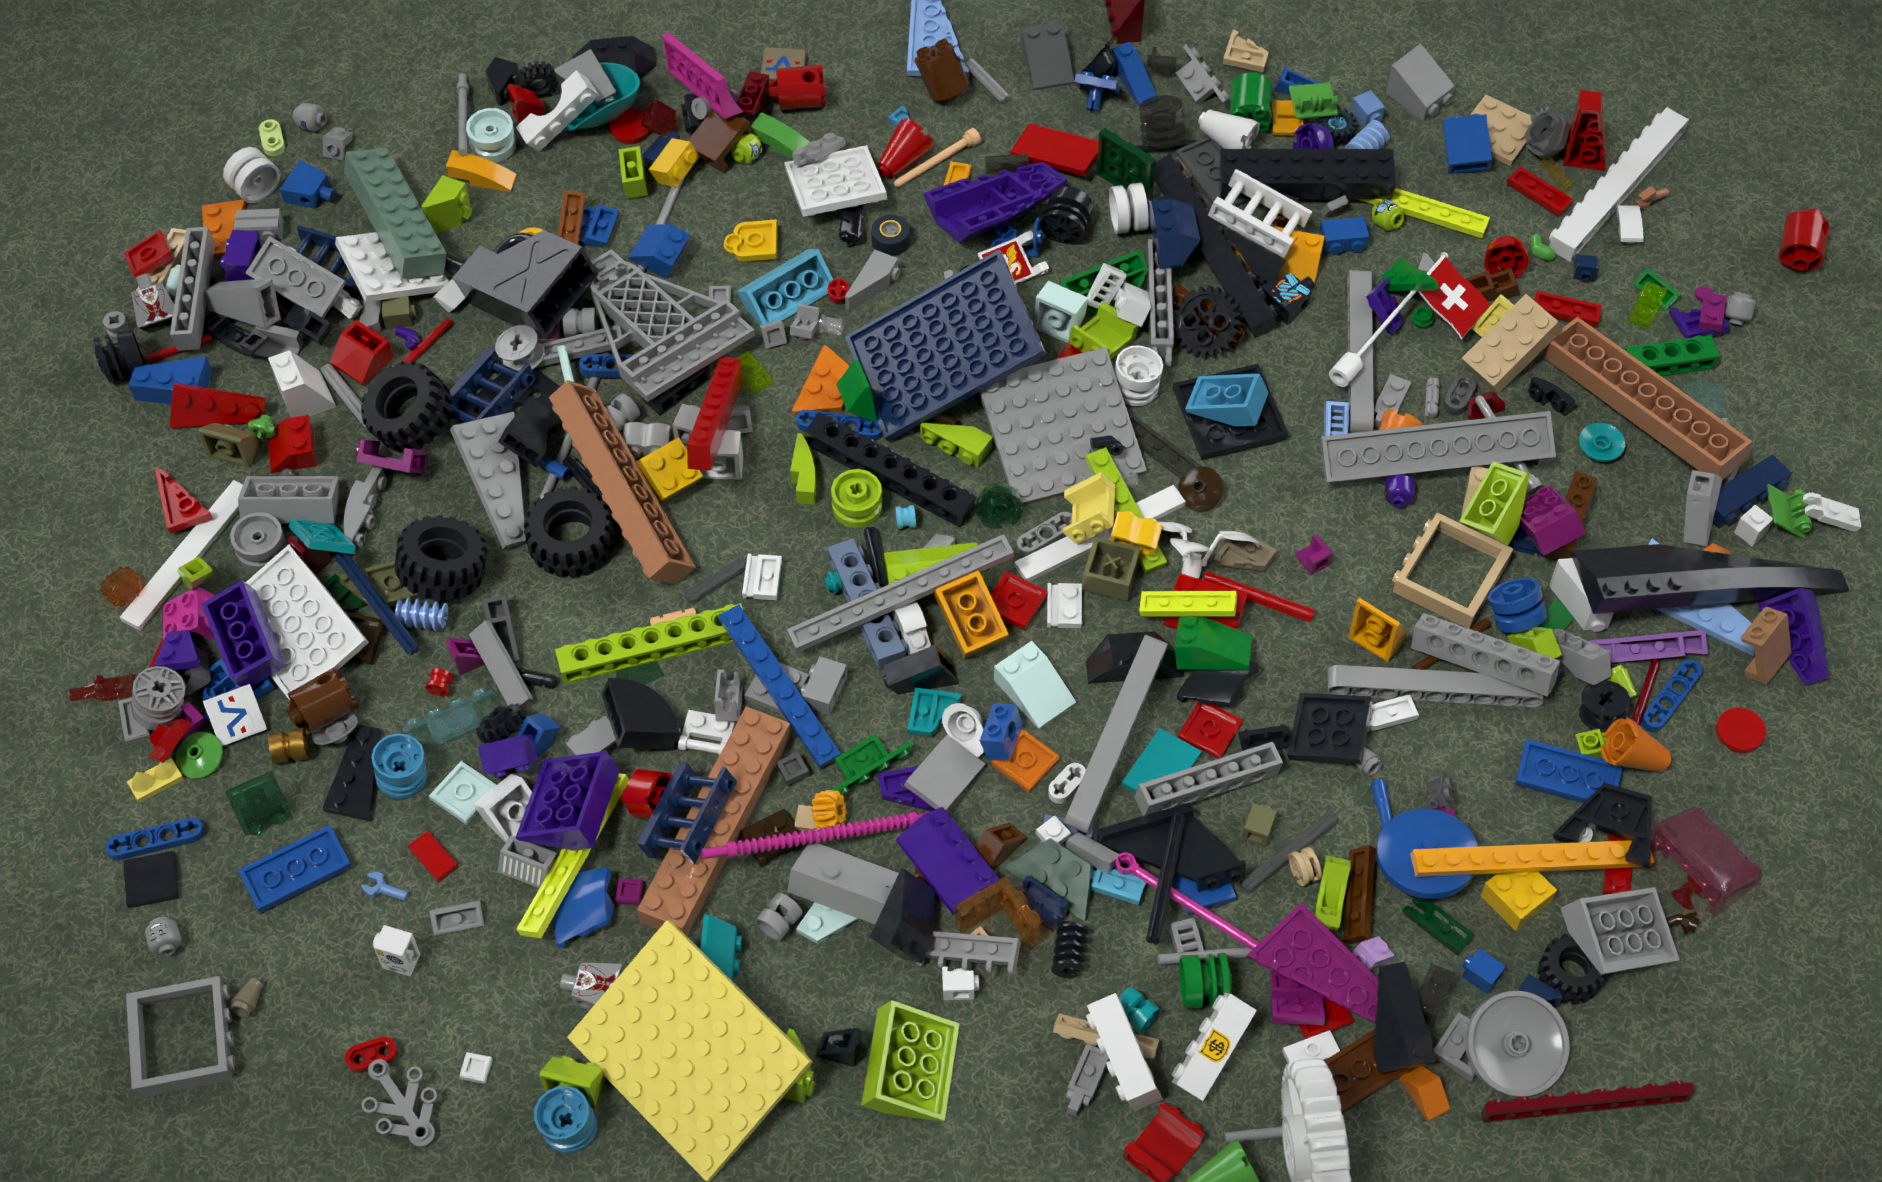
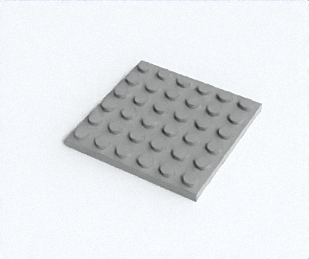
(1046, 423)

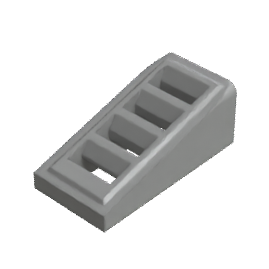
(1185, 926)

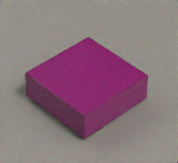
(629, 891)

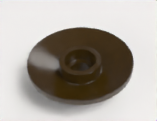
(1208, 496)

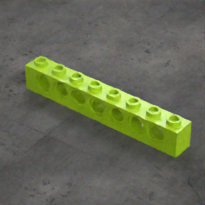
(642, 651)

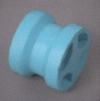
(905, 517)

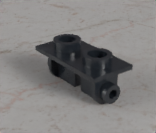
(850, 231)
(1257, 737)

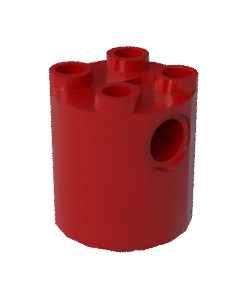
(798, 87)
(1804, 240)

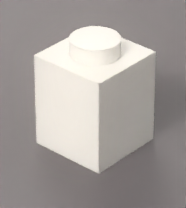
(1753, 525)

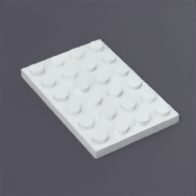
(304, 620)

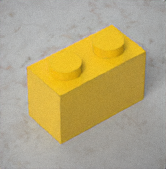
(674, 162)

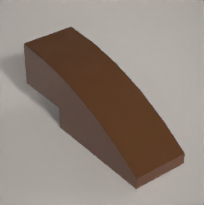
(1493, 285)

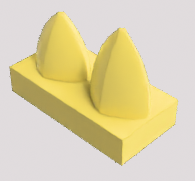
(1492, 315)
(155, 780)

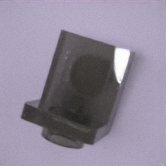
(1161, 65)

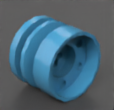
(399, 766)
(562, 1106)

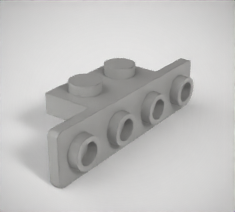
(1198, 80)

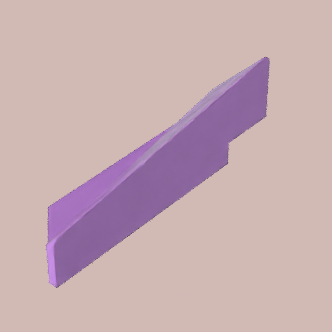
(1654, 646)

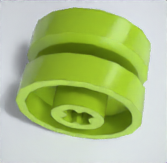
(856, 498)

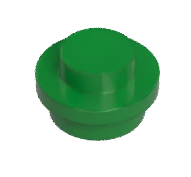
(1422, 317)

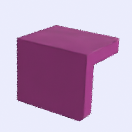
(1315, 556)
(192, 715)

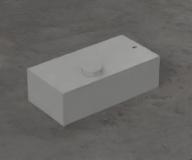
(841, 882)

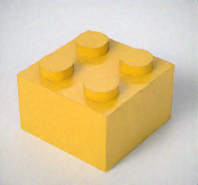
(668, 470)
(1518, 896)

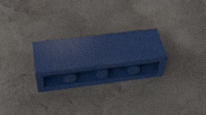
(1749, 489)

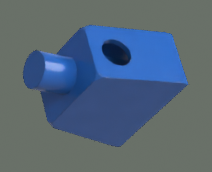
(307, 187)

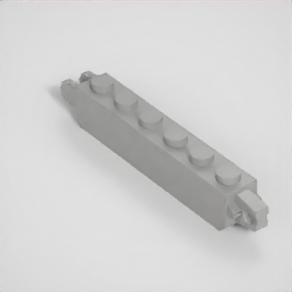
(1161, 312)

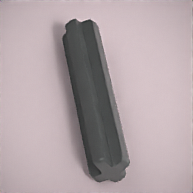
(715, 581)

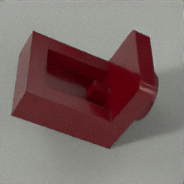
(1494, 402)

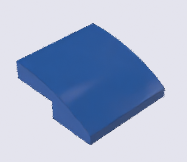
(597, 225)
(1207, 898)

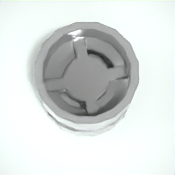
(579, 322)
(622, 411)
(781, 914)

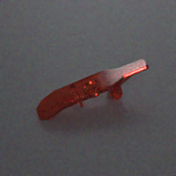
(104, 688)

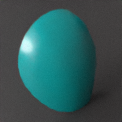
(626, 86)

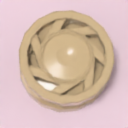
(1305, 866)

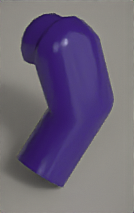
(411, 337)

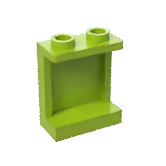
(1104, 331)

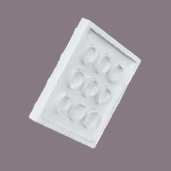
(836, 181)
(376, 273)

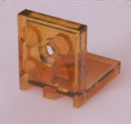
(992, 900)

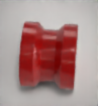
(838, 286)
(439, 682)

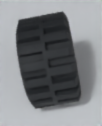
(1570, 987)

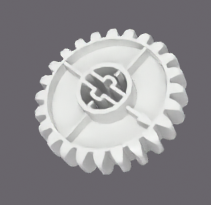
(1313, 1124)

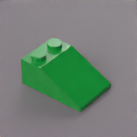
(1211, 645)

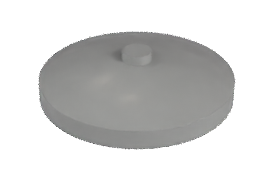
(1517, 1043)

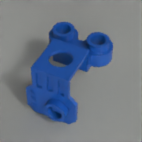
(1006, 233)

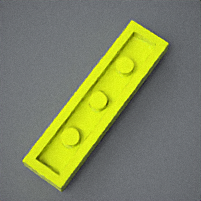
(1188, 603)

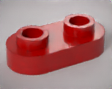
(370, 1051)

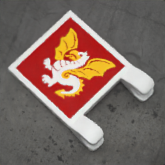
(1016, 258)

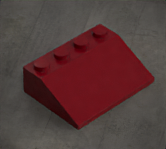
(1125, 19)

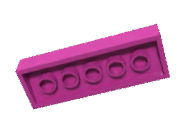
(698, 76)

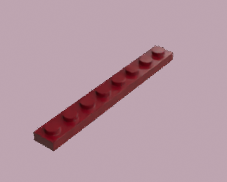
(1588, 1102)

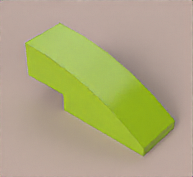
(803, 472)
(195, 573)

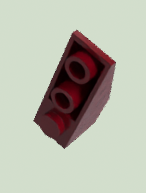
(754, 93)

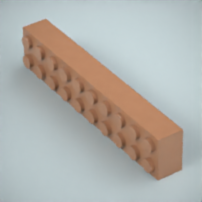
(1648, 399)
(621, 483)
(751, 758)

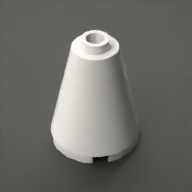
(1228, 129)

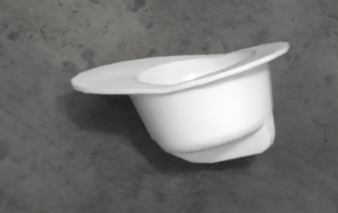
(964, 727)

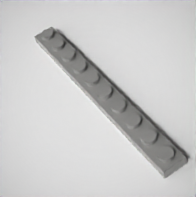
(899, 593)

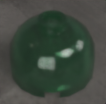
(999, 501)

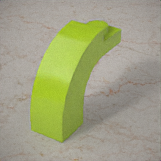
(1332, 892)

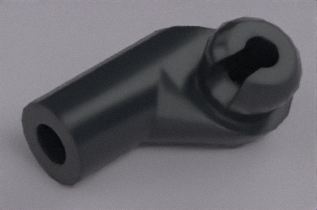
(1113, 445)

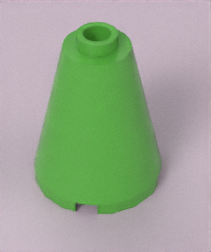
(1226, 1166)

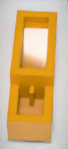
(480, 172)

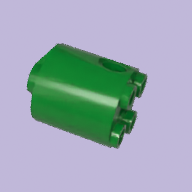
(1252, 98)

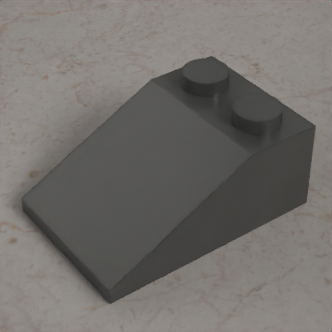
(1046, 55)

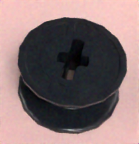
(1603, 704)

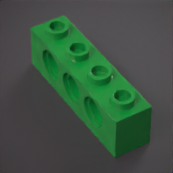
(1677, 355)

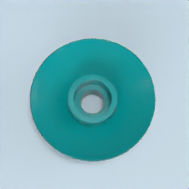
(1604, 435)

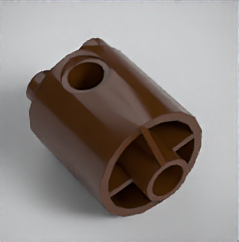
(941, 71)
(321, 701)

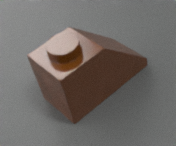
(999, 843)

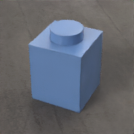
(1367, 107)

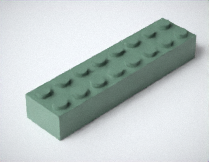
(394, 213)

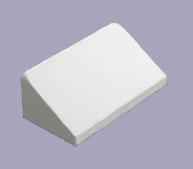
(450, 296)

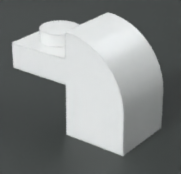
(912, 627)

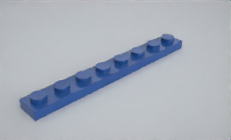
(779, 686)

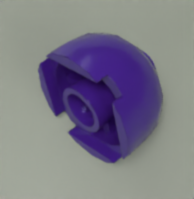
(1313, 137)

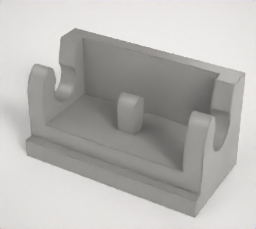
(728, 697)

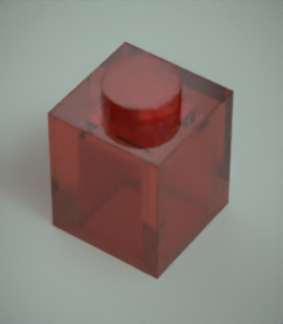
(659, 118)

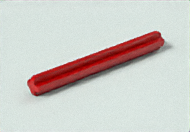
(1263, 598)

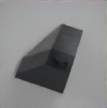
(1400, 1028)

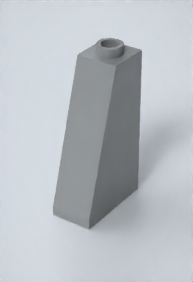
(245, 301)

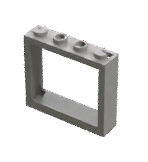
(183, 1080)

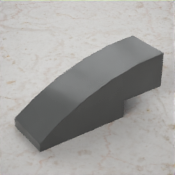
(498, 613)

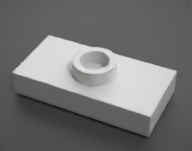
(1318, 1046)

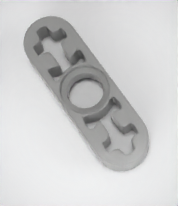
(1049, 525)

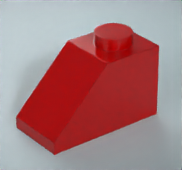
(524, 103)

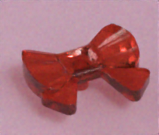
(1682, 895)

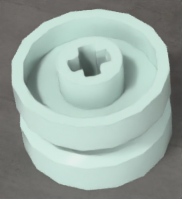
(491, 134)

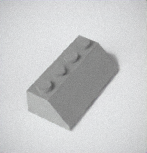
(291, 497)

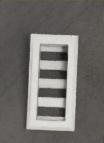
(1102, 277)

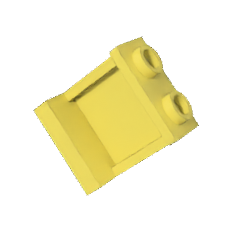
(1091, 508)

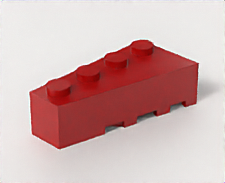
(1586, 136)

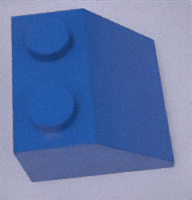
(660, 248)

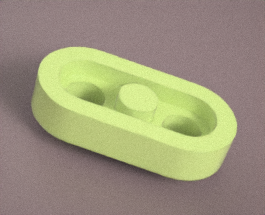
(271, 137)

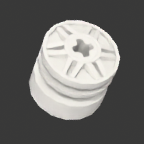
(1138, 374)

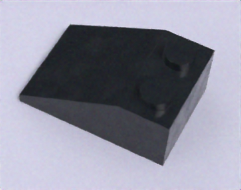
(906, 918)

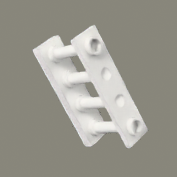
(1253, 228)

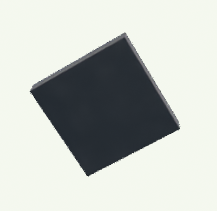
(151, 879)

